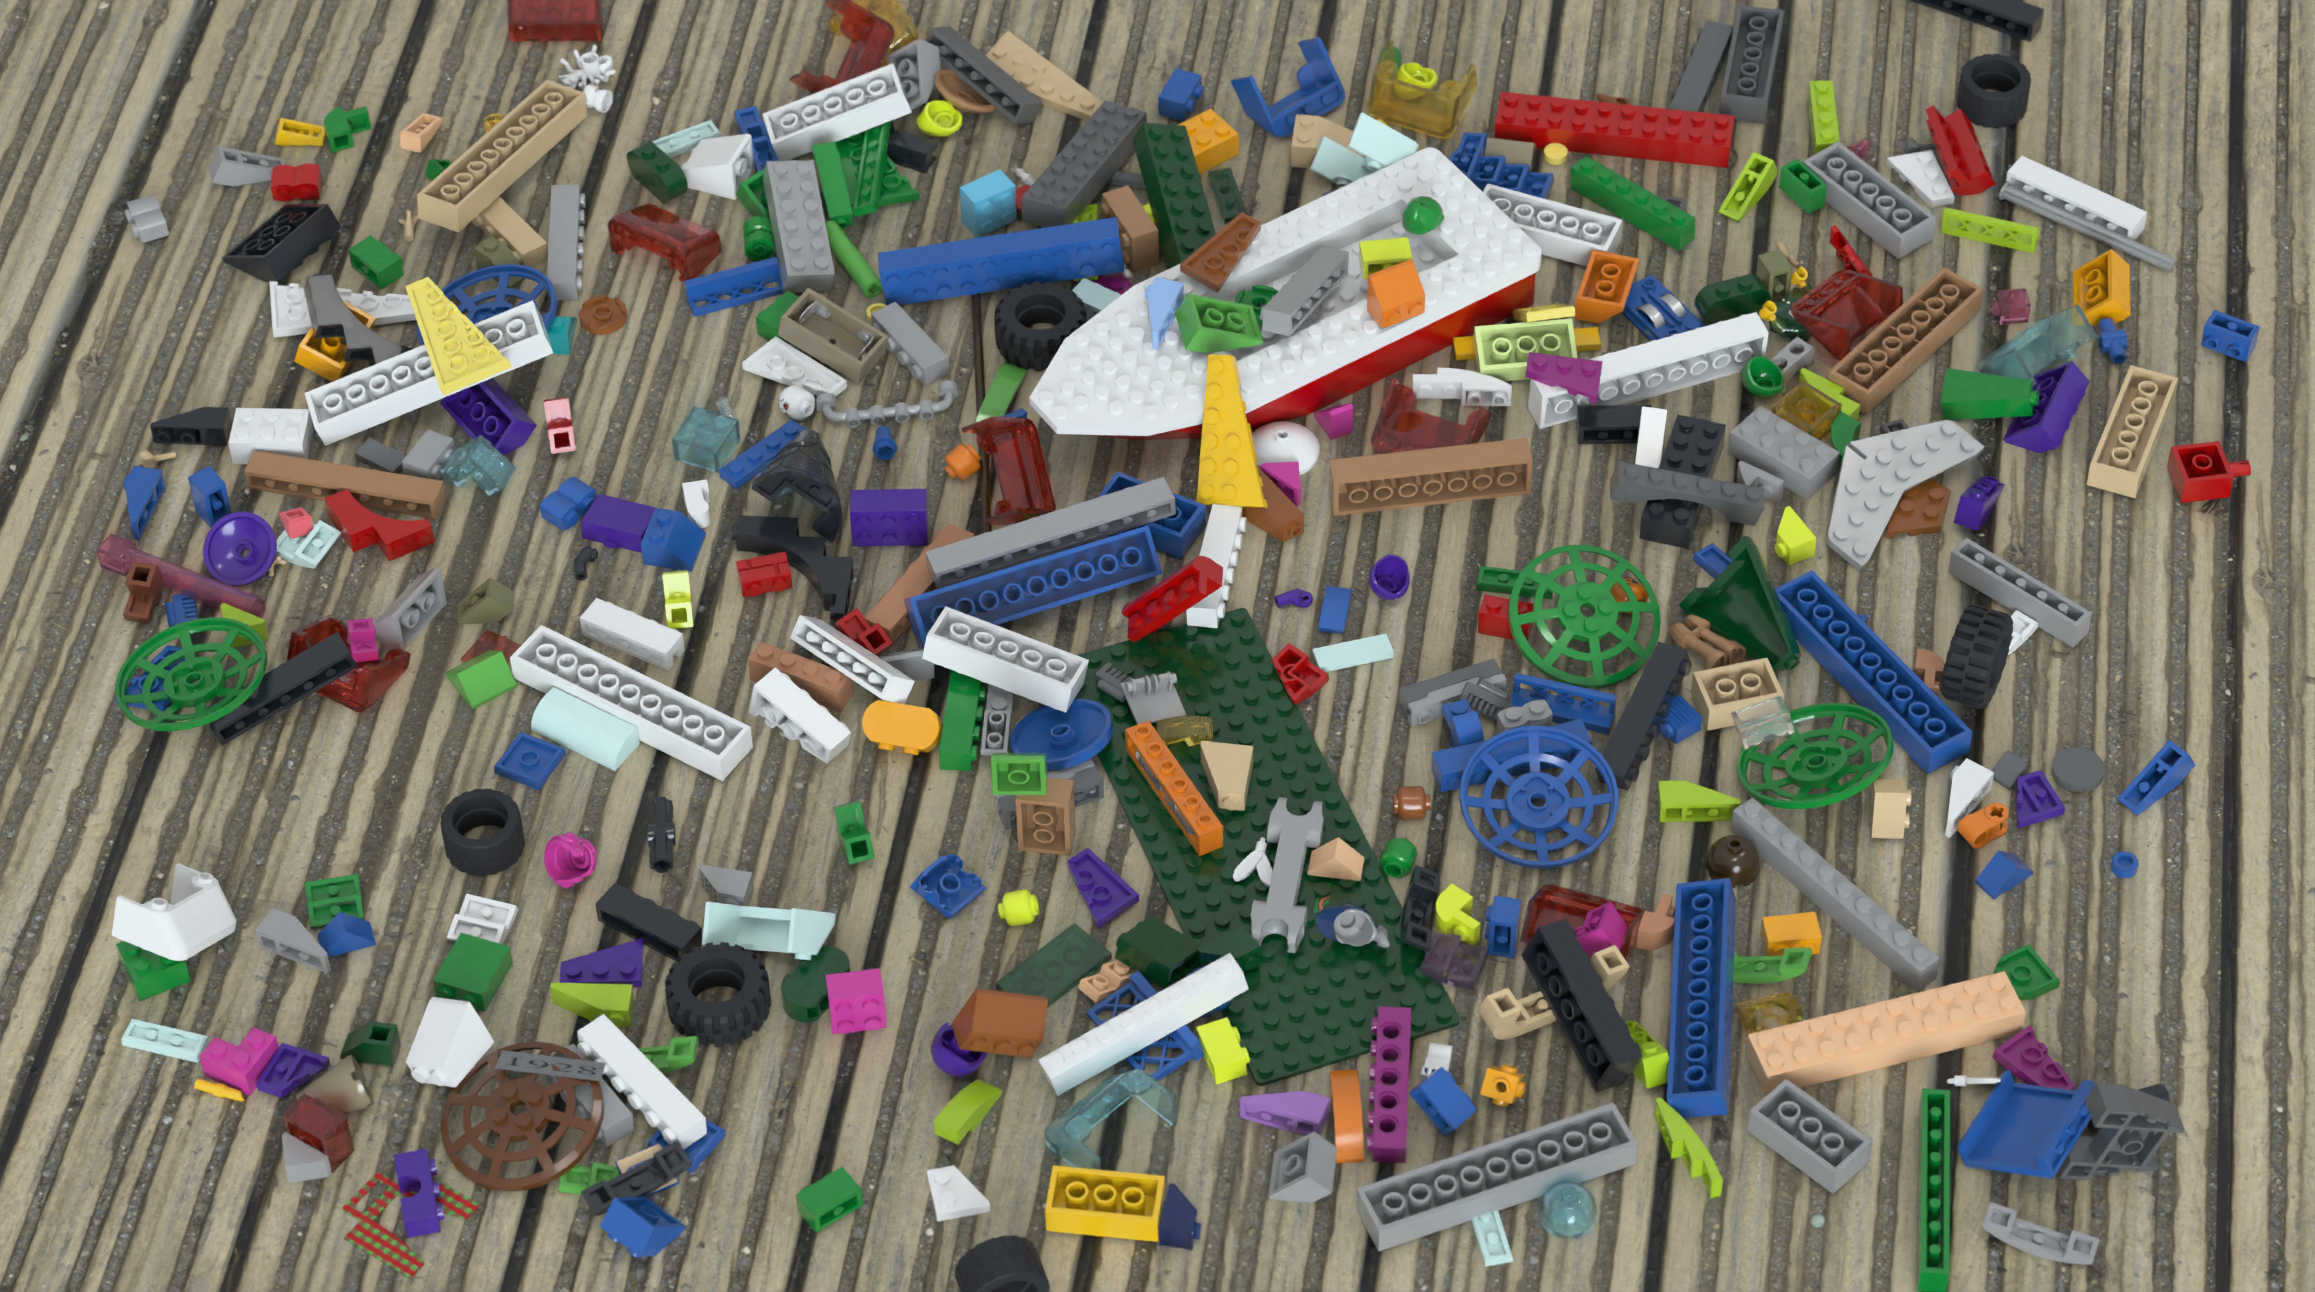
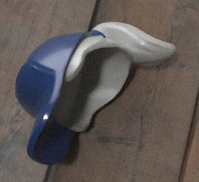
(1350, 926)

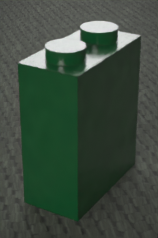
(1157, 952)

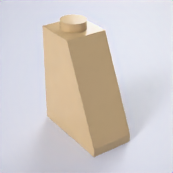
(1228, 772)

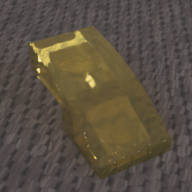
(1188, 728)

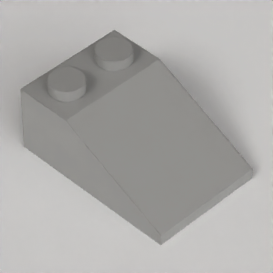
(917, 68)

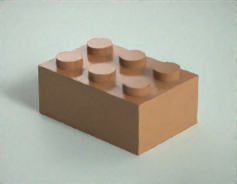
(1135, 228)
(1047, 820)

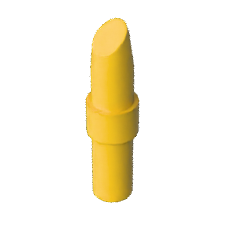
(219, 1090)

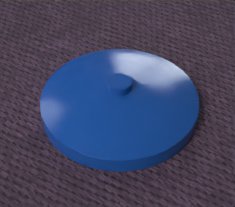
(1065, 737)

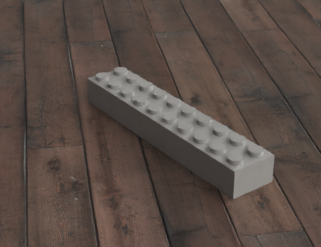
(1495, 1176)

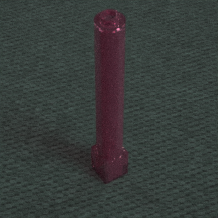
(118, 554)

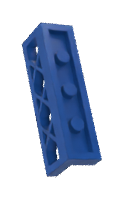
(732, 283)
(1565, 707)

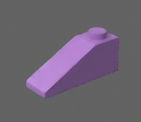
(1289, 1111)

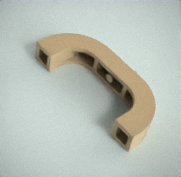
(1514, 1017)

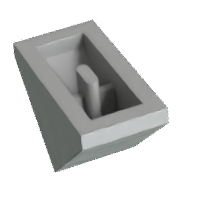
(303, 1161)

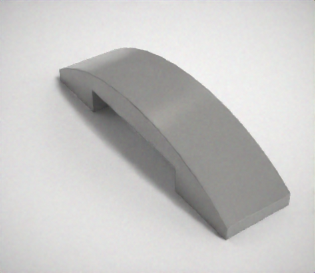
(2038, 1240)

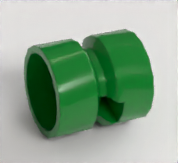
(758, 239)

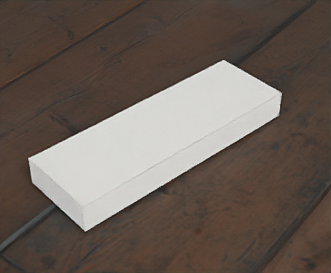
(1650, 437)

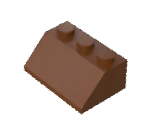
(1001, 1023)

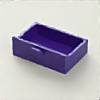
(616, 522)

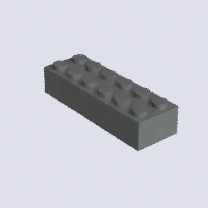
(1751, 63)

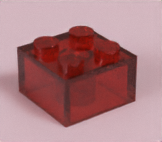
(320, 1128)

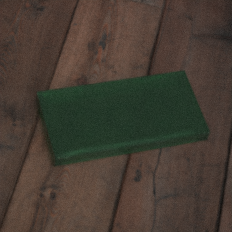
(1057, 966)

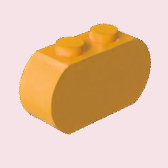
(902, 727)

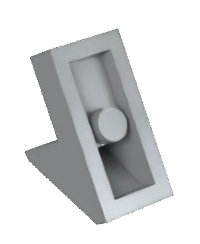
(1756, 477)

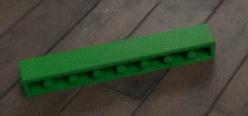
(1933, 1191)

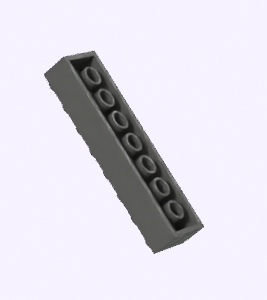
(1083, 166)

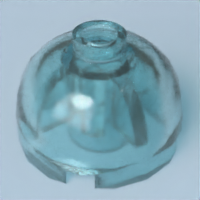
(1568, 1210)

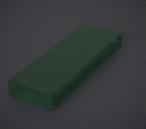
(1226, 194)

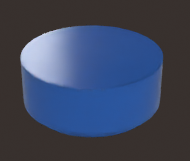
(2124, 864)

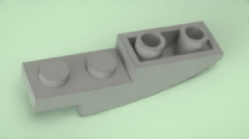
(997, 721)

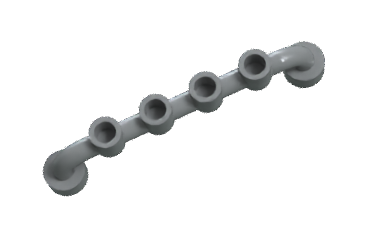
(827, 404)

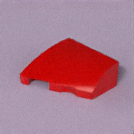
(1846, 253)
(1298, 674)

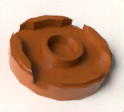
(602, 315)

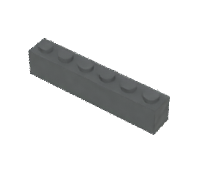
(1702, 67)
(985, 76)

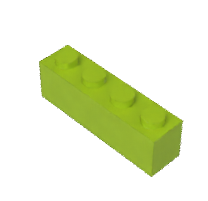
(1822, 115)

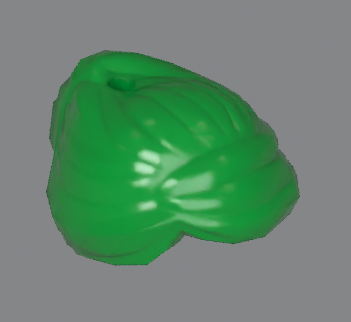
(1422, 215)
(1762, 377)

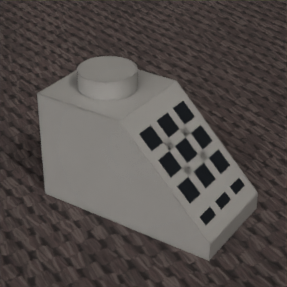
(727, 885)

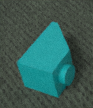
(561, 334)

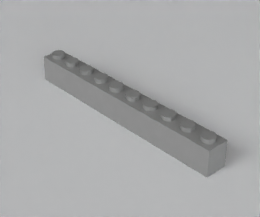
(1050, 533)
(1836, 895)

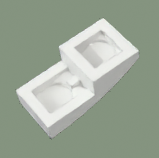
(2022, 629)

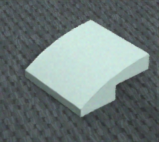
(308, 549)

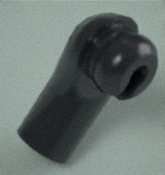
(579, 563)

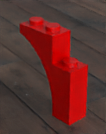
(363, 528)

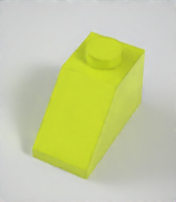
(1794, 538)

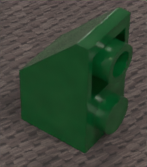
(373, 1043)

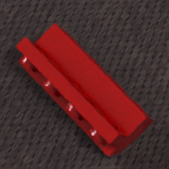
(1959, 152)
(1172, 596)

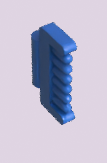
(181, 609)

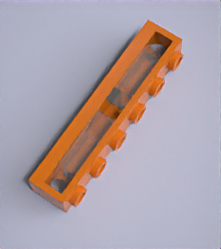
(1174, 788)

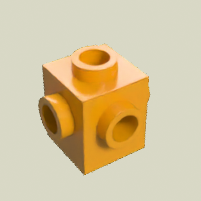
(1494, 1087)

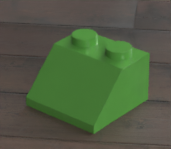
(1019, 773)

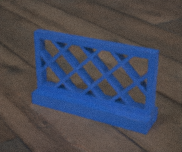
(1181, 1038)

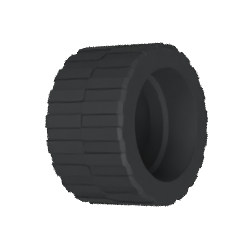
(1994, 73)
(478, 809)
(1002, 1266)

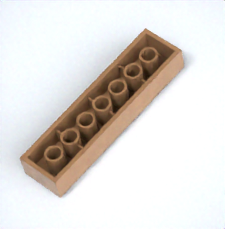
(1907, 339)
(1430, 476)

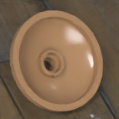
(961, 94)

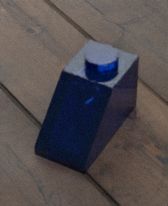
(1179, 1221)

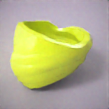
(1416, 75)
(939, 119)

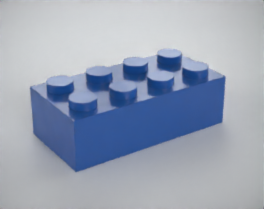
(1173, 533)

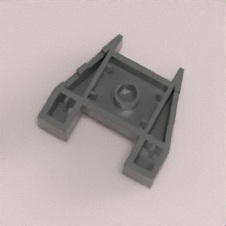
(2129, 1136)

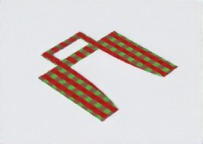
(383, 1244)

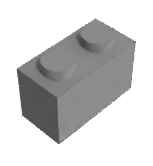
(428, 456)

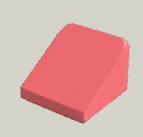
(296, 522)

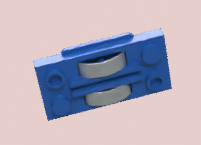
(1654, 304)

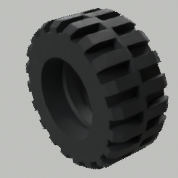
(1032, 306)
(1977, 656)
(710, 968)

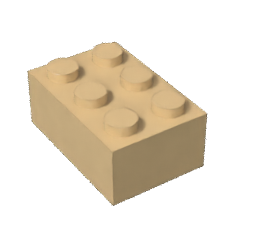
(1732, 688)

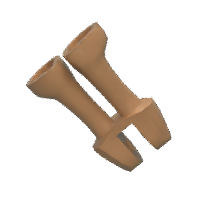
(1696, 631)

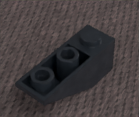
(195, 427)

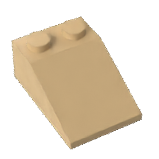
(1308, 135)

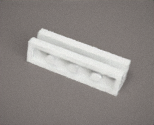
(632, 633)

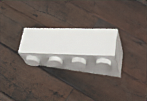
(798, 716)

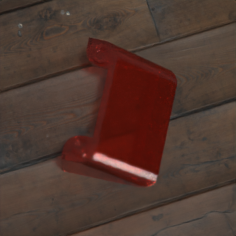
(1846, 308)
(1407, 429)
(1558, 903)

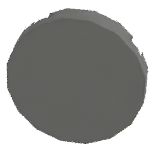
(2077, 769)

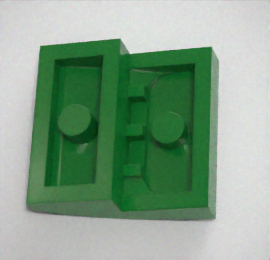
(333, 896)

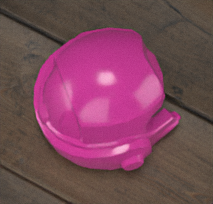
(569, 859)

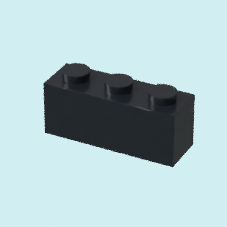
(1608, 424)

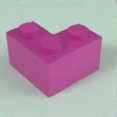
(1601, 929)
(242, 1064)

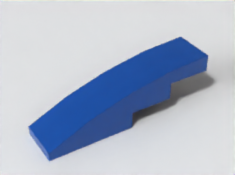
(750, 123)

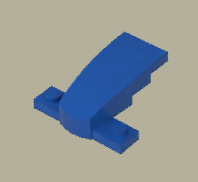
(1495, 171)

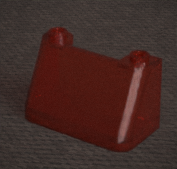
(679, 240)
(364, 684)

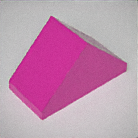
(1336, 420)
(1286, 478)

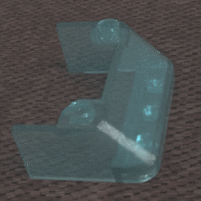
(2040, 345)
(1074, 1126)

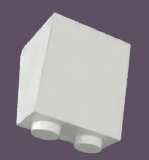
(720, 165)
(447, 1043)

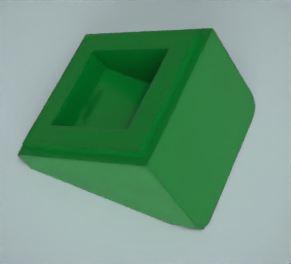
(436, 167)

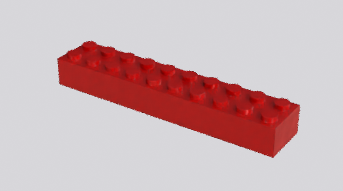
(1616, 129)

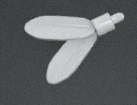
(1258, 860)
(1962, 1080)

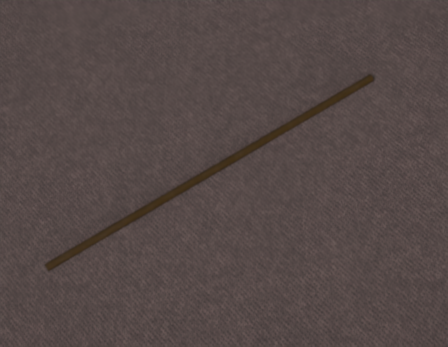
(980, 396)

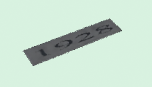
(541, 1065)

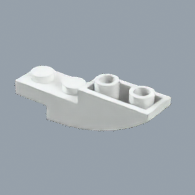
(1470, 386)

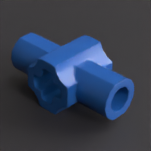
(2112, 341)

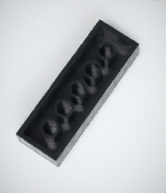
(1692, 450)
(1581, 1005)

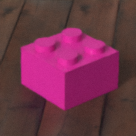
(856, 1001)

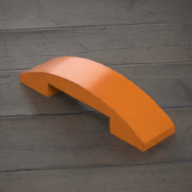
(1347, 1116)

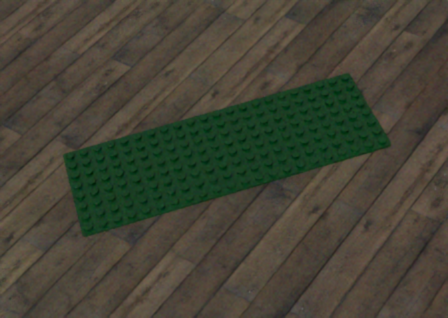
(1300, 1005)

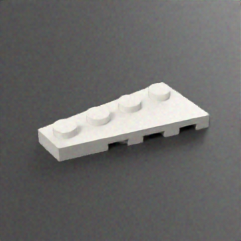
(791, 367)

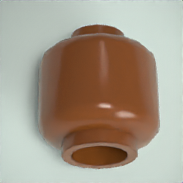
(1411, 803)

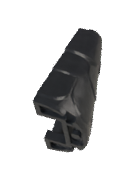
(806, 470)

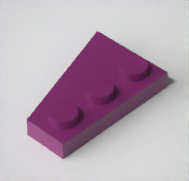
(2030, 1061)

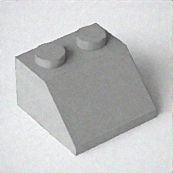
(1303, 1170)

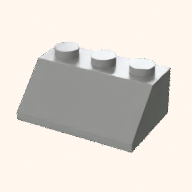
(411, 610)

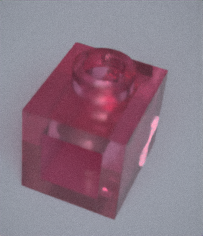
(2011, 306)

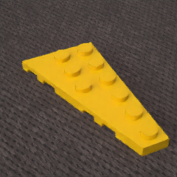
(1227, 447)

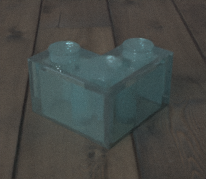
(479, 463)

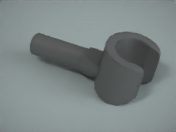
(1914, 147)

